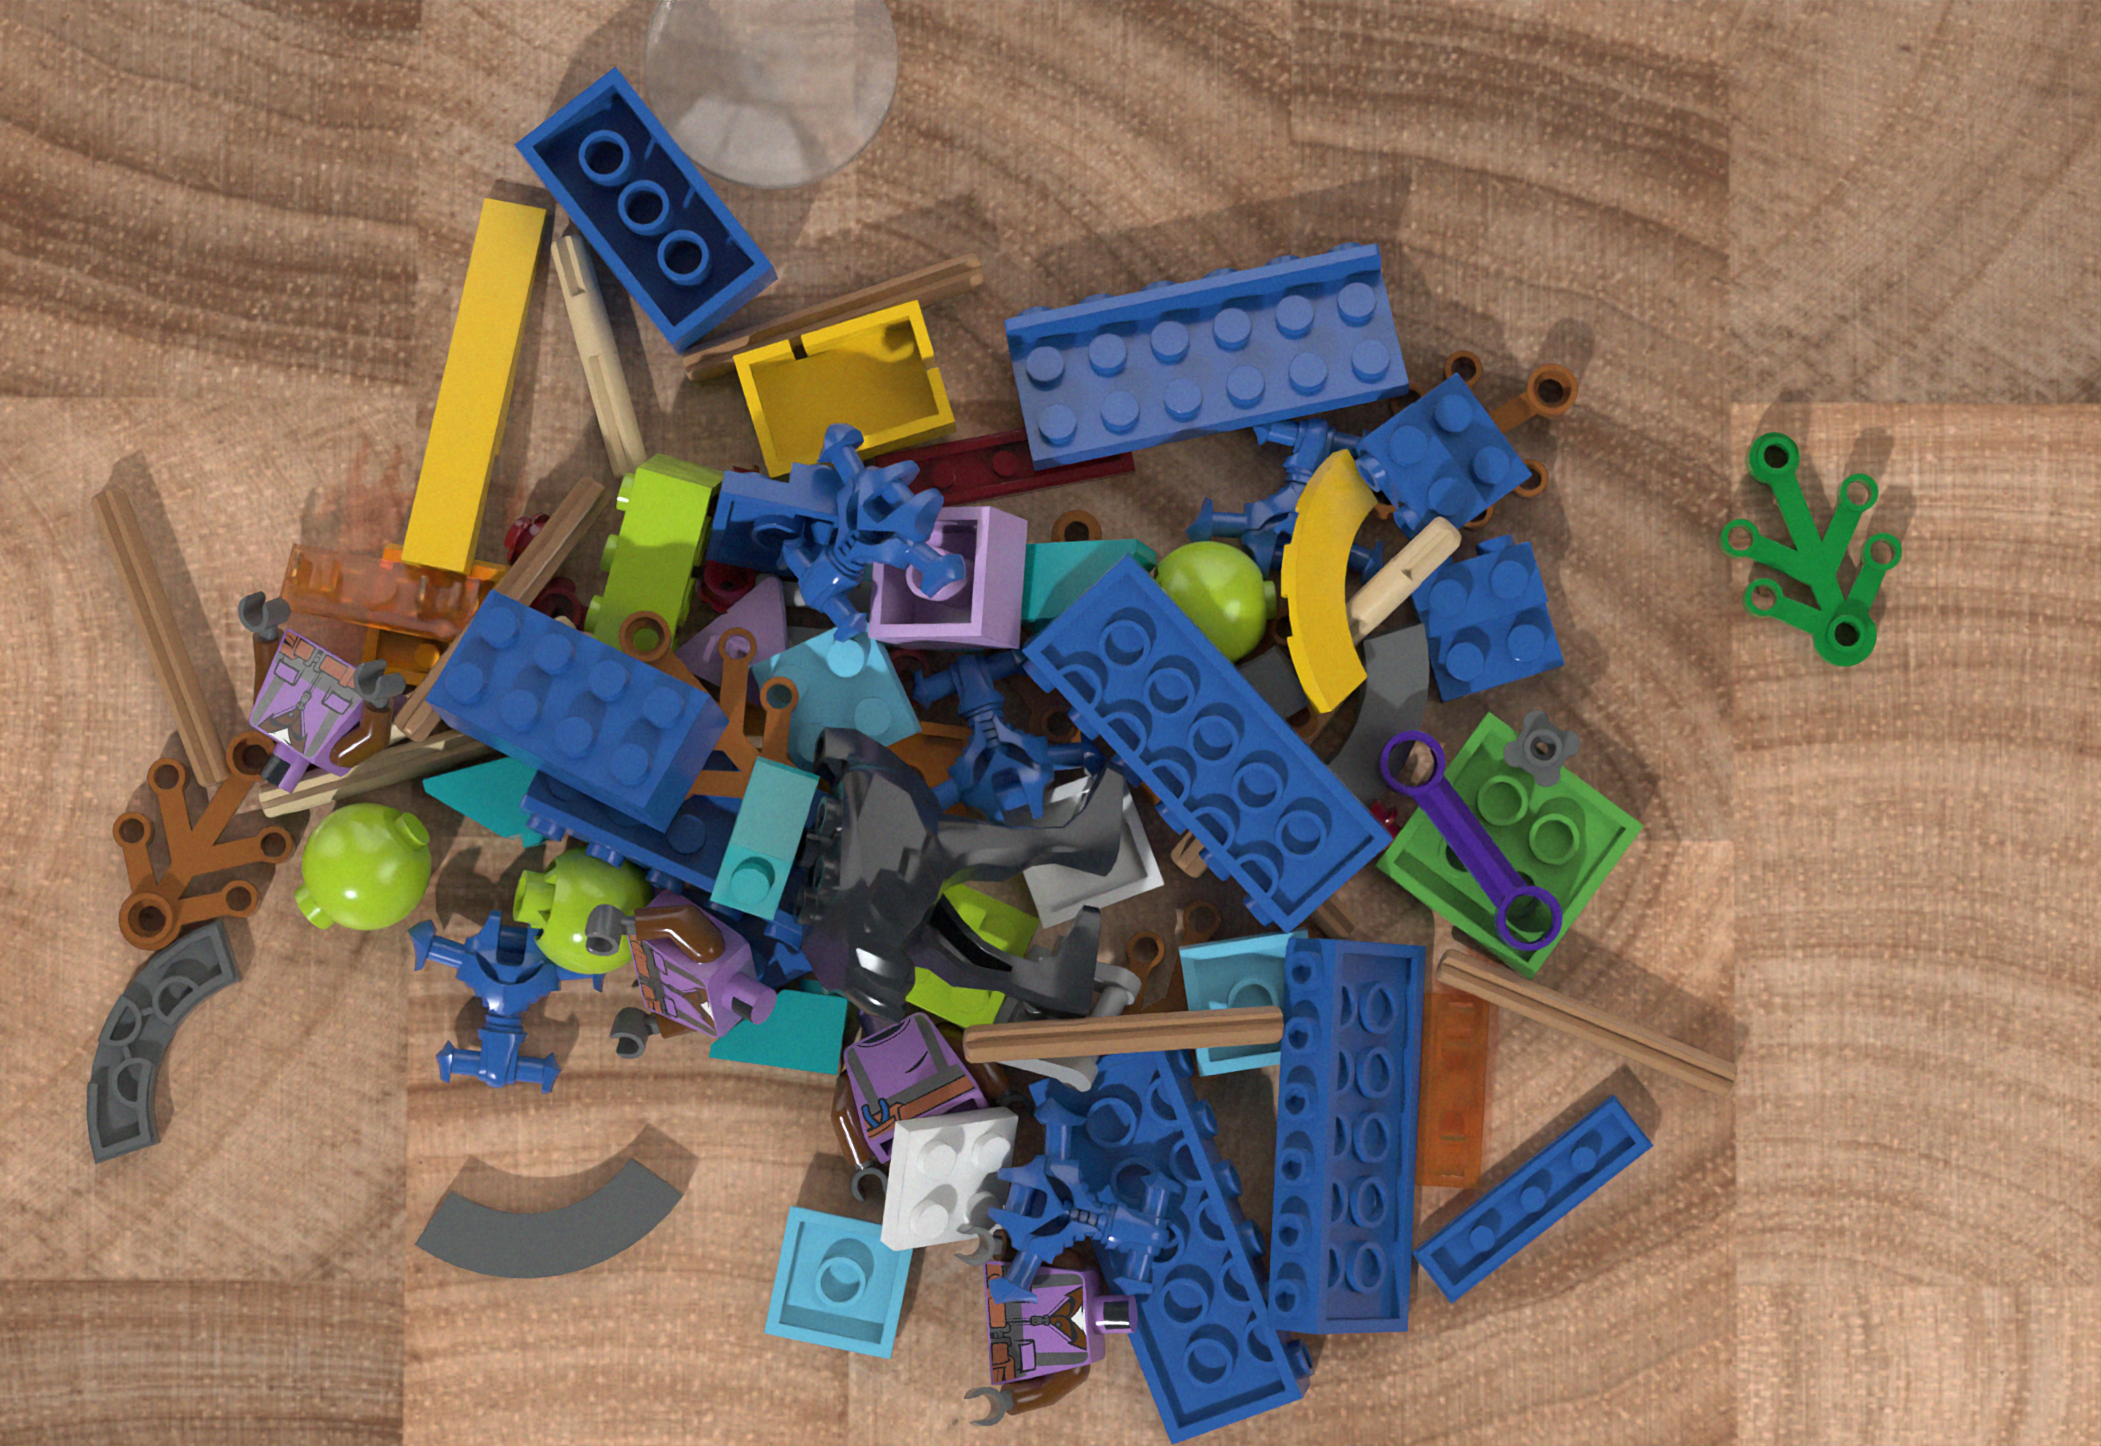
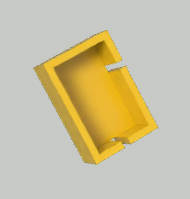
(854, 374)

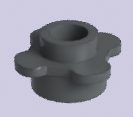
(1523, 750)

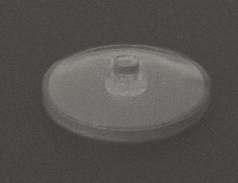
(771, 85)

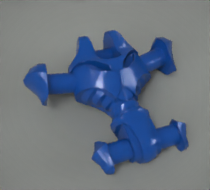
(1271, 522)
(876, 524)
(999, 764)
(508, 975)
(1053, 1209)

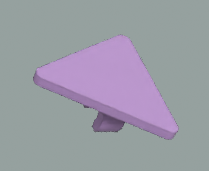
(758, 612)

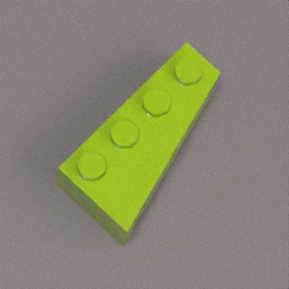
(656, 549)

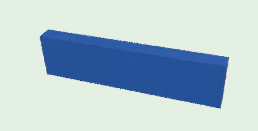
(1531, 1198)

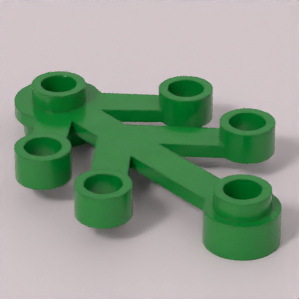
(1813, 560)

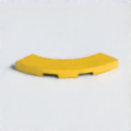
(1314, 581)

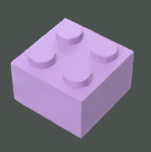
(967, 612)

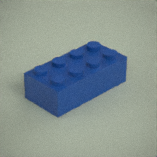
(647, 211)
(578, 710)

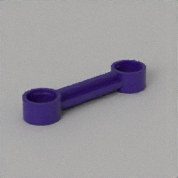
(1470, 841)

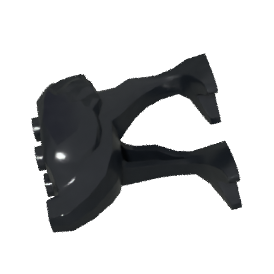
(881, 875)

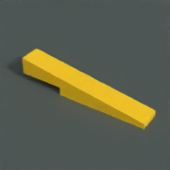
(475, 389)

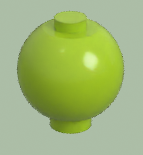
(1220, 593)
(364, 868)
(566, 895)

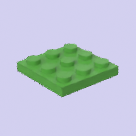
(1551, 835)

